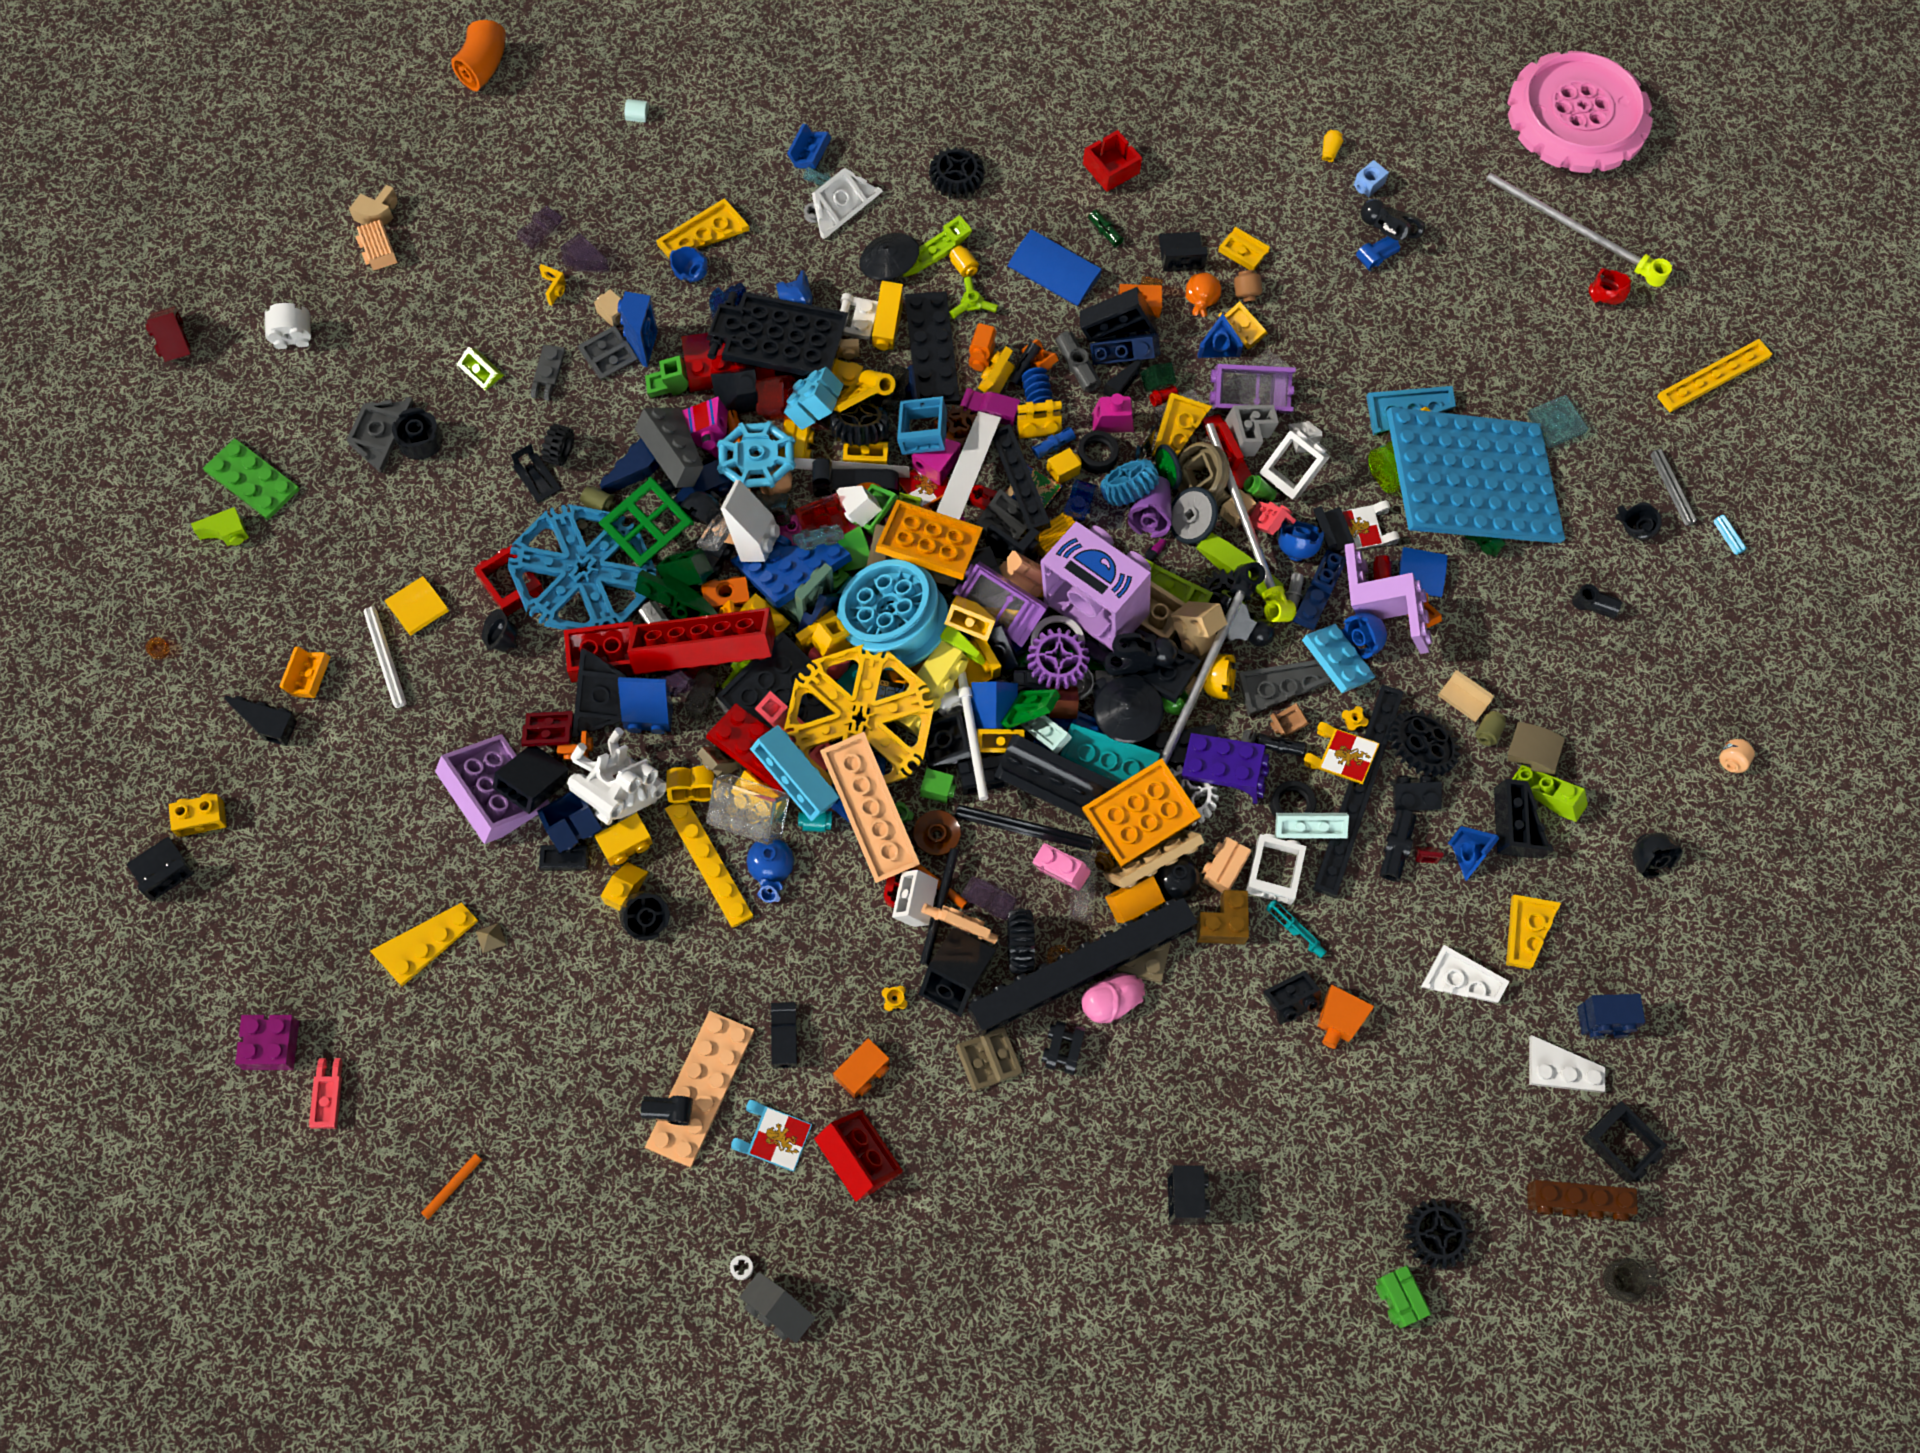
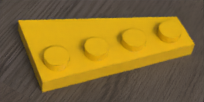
(419, 946)

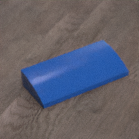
(1054, 267)

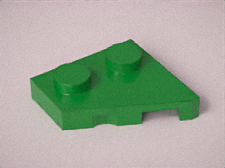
(1029, 706)

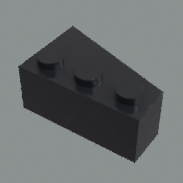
(1518, 822)

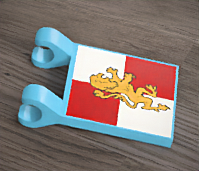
(777, 1137)

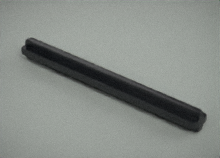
(1024, 827)

